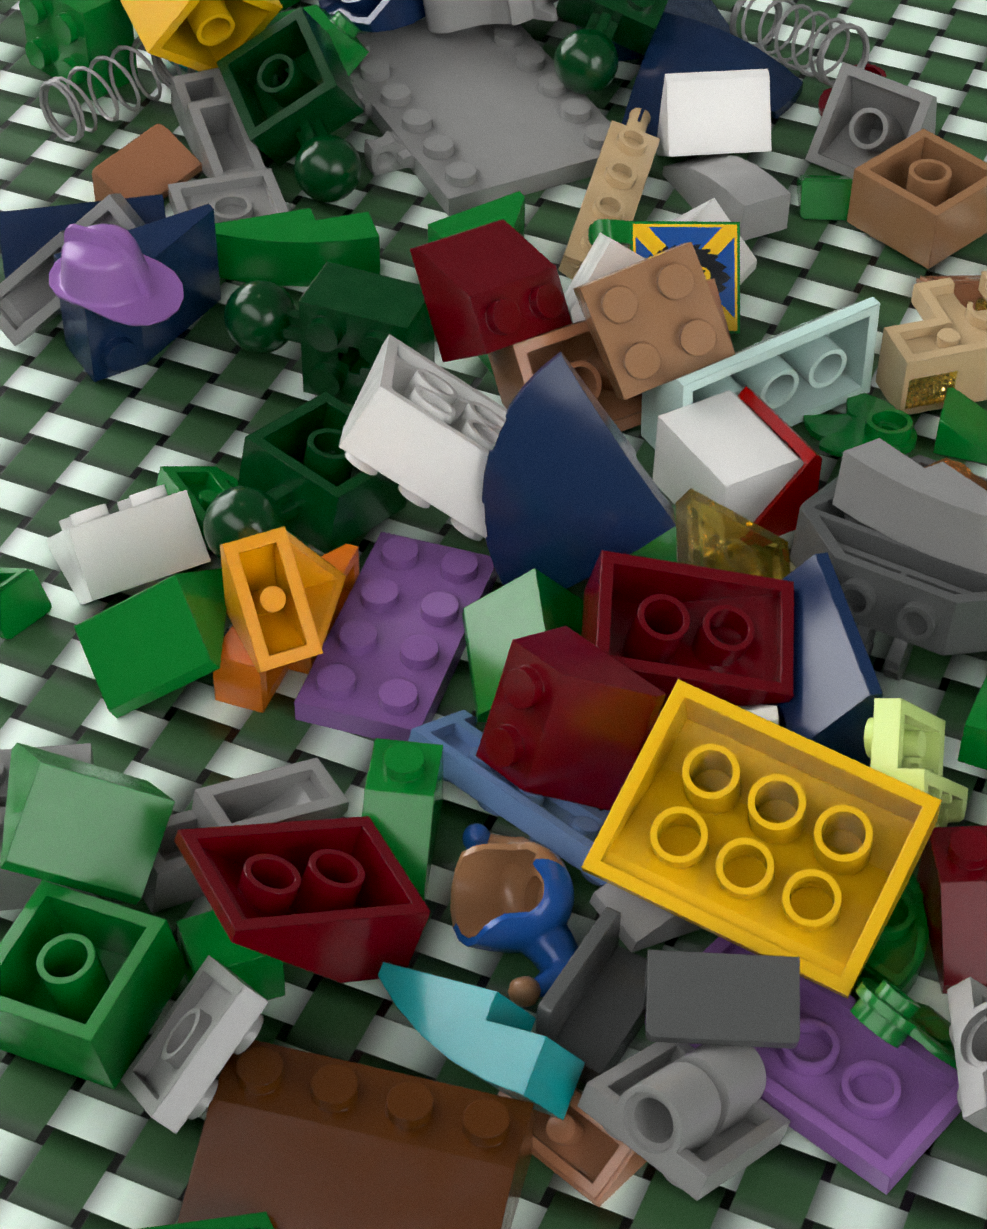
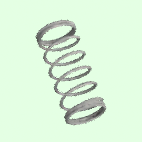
(774, 31)
(159, 72)

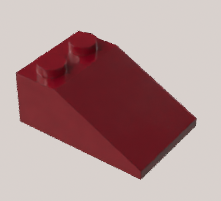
(694, 625)
(310, 893)

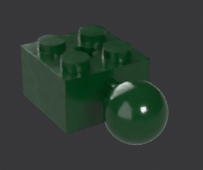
(587, 57)
(292, 99)
(338, 324)
(301, 481)

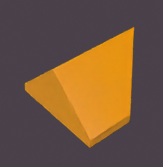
(279, 596)

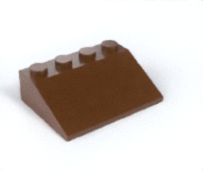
(355, 1147)

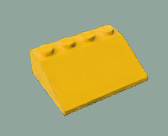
(763, 837)

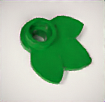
(863, 422)
(896, 1015)

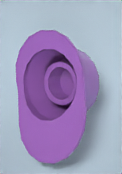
(111, 276)

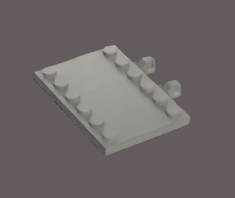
(474, 113)

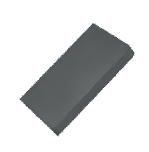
(596, 999)
(722, 999)

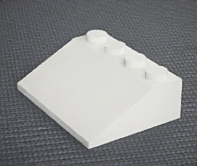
(424, 434)

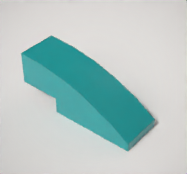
(486, 1037)

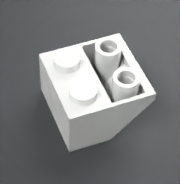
(125, 549)

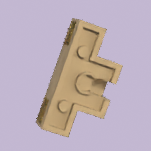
(935, 353)

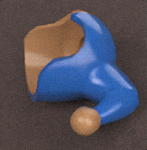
(514, 900)

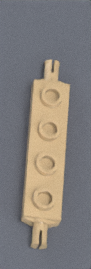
(614, 184)

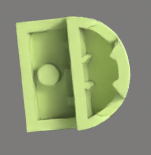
(910, 748)

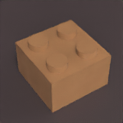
(921, 198)
(654, 321)

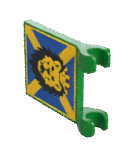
(714, 243)

